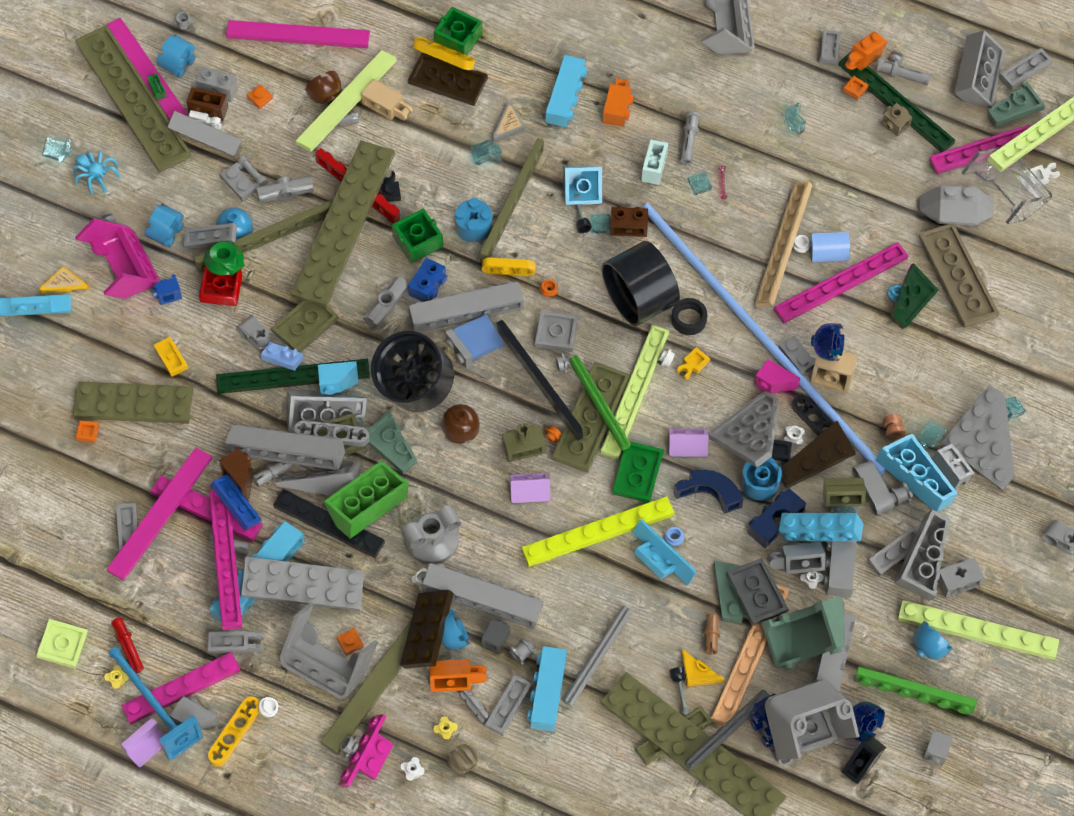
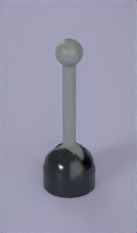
(583, 224)
(678, 676)

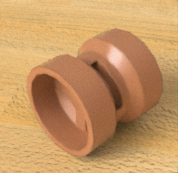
(893, 426)

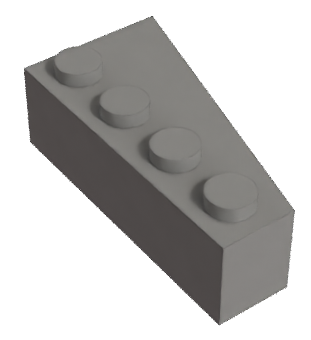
(923, 561)
(832, 666)

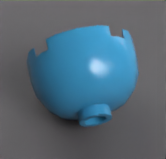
(239, 218)
(454, 633)
(930, 642)

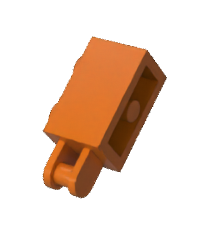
(866, 51)
(617, 103)
(455, 675)

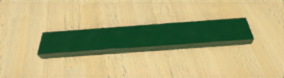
(890, 96)
(278, 377)

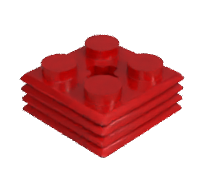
(213, 293)

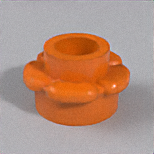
(549, 284)
(553, 434)

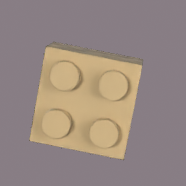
(835, 374)

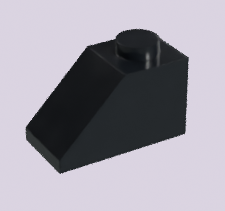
(863, 759)

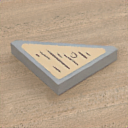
(509, 123)

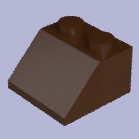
(239, 469)

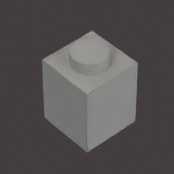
(937, 748)

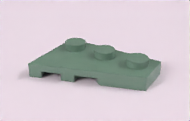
(390, 443)
(729, 604)

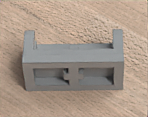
(953, 466)

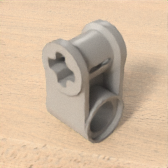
(254, 332)
(1060, 536)

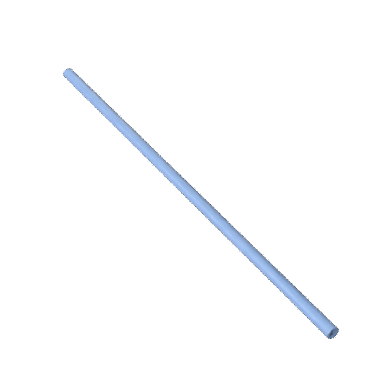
(761, 336)

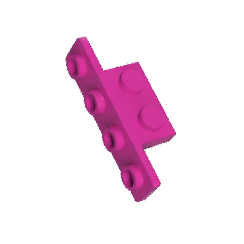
(370, 753)

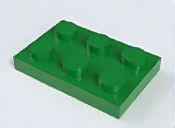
(638, 472)

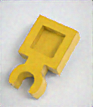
(694, 361)

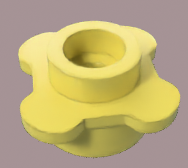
(116, 683)
(445, 734)

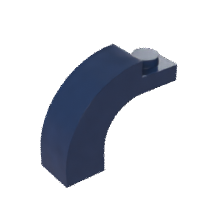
(714, 484)

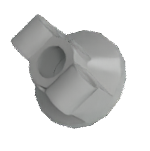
(437, 546)

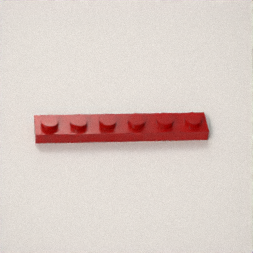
(338, 170)

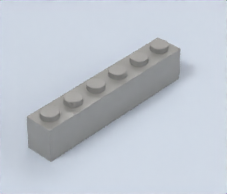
(466, 306)
(286, 447)
(840, 565)
(484, 596)

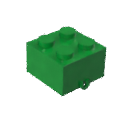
(458, 31)
(417, 235)

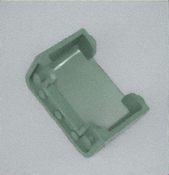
(806, 633)

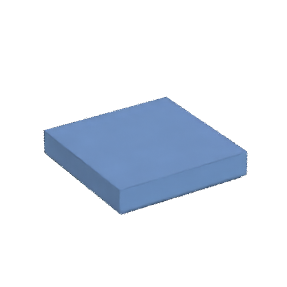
(479, 336)

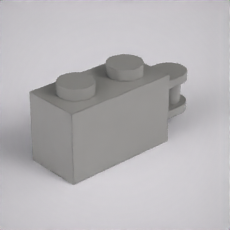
(799, 558)

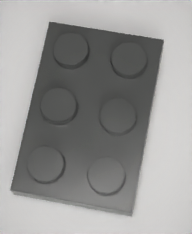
(757, 591)

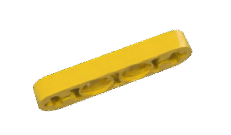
(443, 53)
(236, 732)

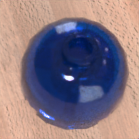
(828, 341)
(868, 718)

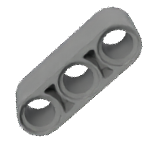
(876, 490)

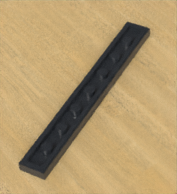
(540, 380)

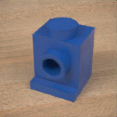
(167, 290)

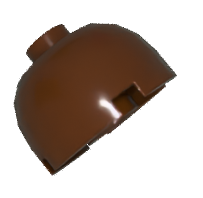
(325, 88)
(460, 423)

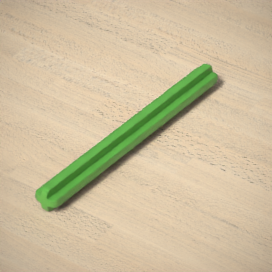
(599, 403)

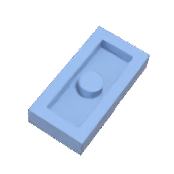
(282, 356)

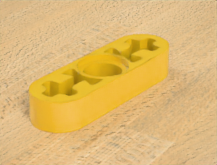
(505, 266)

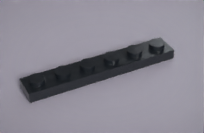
(322, 521)

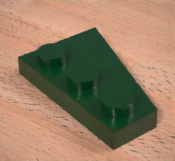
(913, 296)

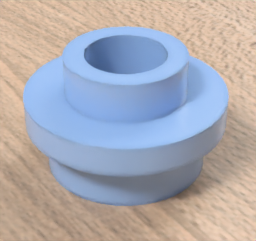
(677, 532)

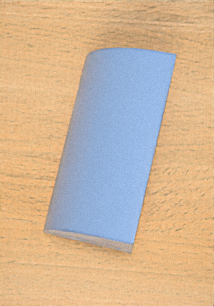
(830, 247)

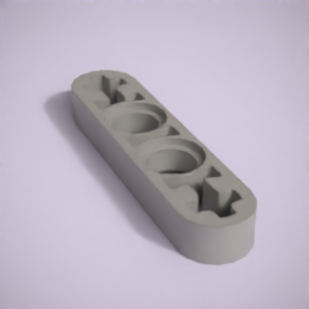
(333, 429)

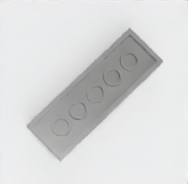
(302, 584)

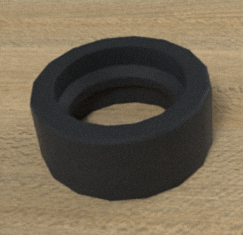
(689, 329)

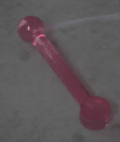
(723, 195)

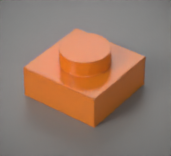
(855, 88)
(259, 96)
(87, 431)
(350, 641)

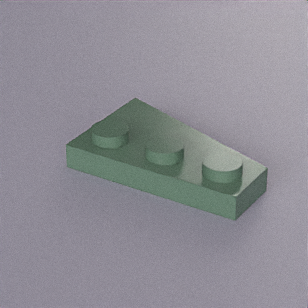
(1018, 105)

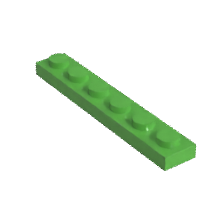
(916, 690)

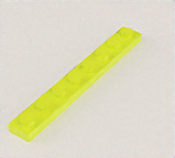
(596, 531)

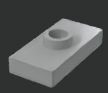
(830, 47)

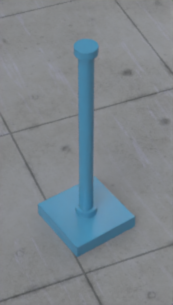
(180, 736)

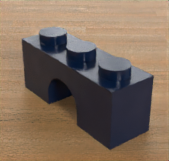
(763, 528)

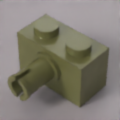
(524, 442)

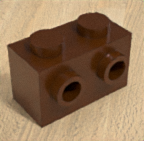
(207, 102)
(629, 221)

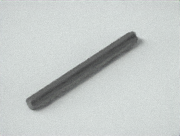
(724, 732)

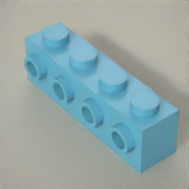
(565, 91)
(821, 527)
(548, 688)

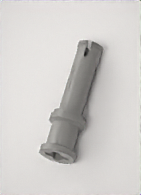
(894, 68)
(690, 130)

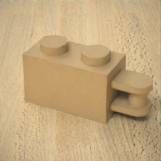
(385, 101)

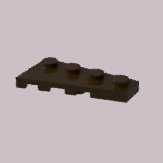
(822, 453)

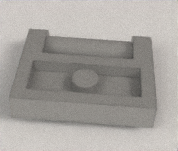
(239, 182)

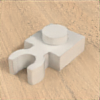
(204, 118)
(1043, 174)

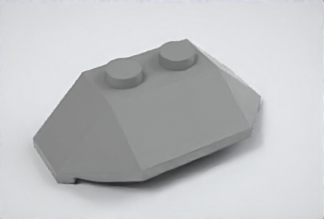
(956, 205)

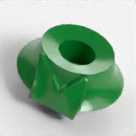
(224, 259)

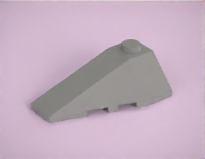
(320, 407)
(322, 480)

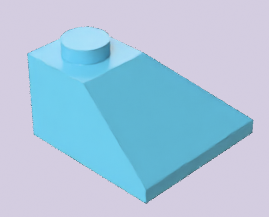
(582, 181)
(337, 377)

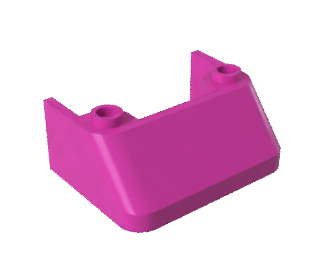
(124, 255)

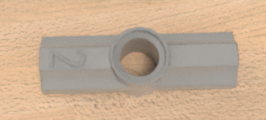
(285, 189)
(380, 310)

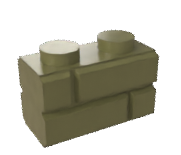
(844, 492)

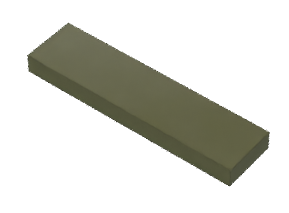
(650, 752)

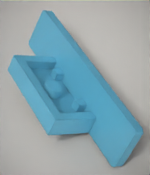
(35, 305)
(660, 555)

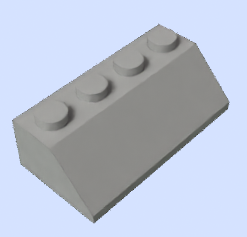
(979, 70)

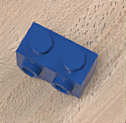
(427, 280)

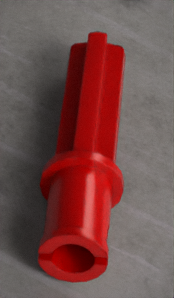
(126, 642)

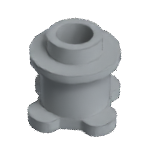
(901, 494)
(522, 651)

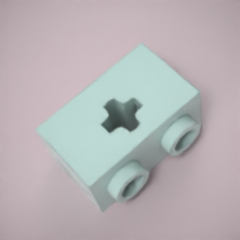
(654, 162)

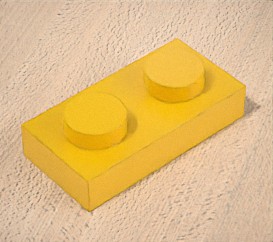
(170, 356)

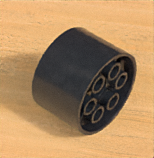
(640, 283)
(384, 368)

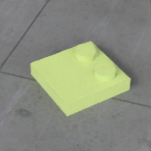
(62, 643)

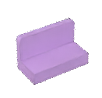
(688, 442)
(530, 487)
(143, 743)

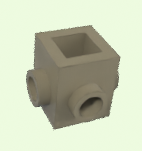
(896, 119)

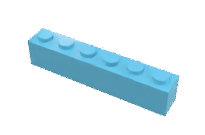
(280, 547)

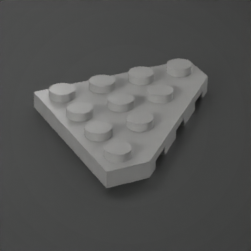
(750, 430)
(984, 438)

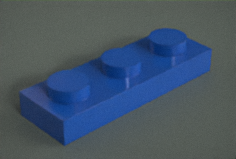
(236, 502)

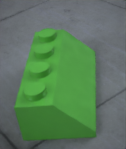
(366, 499)

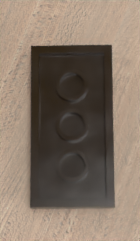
(447, 79)
(426, 629)

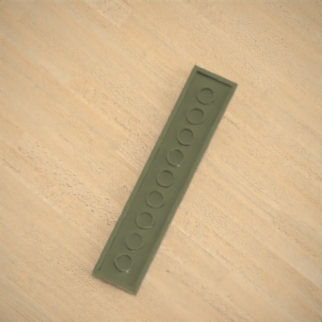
(133, 98)
(343, 224)
(681, 738)

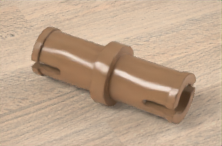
(712, 634)

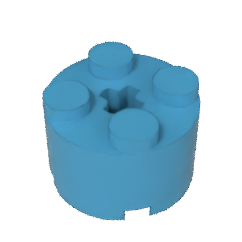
(176, 55)
(473, 220)
(164, 225)
(761, 482)

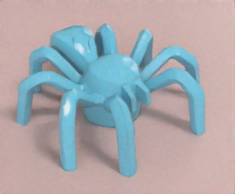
(93, 170)

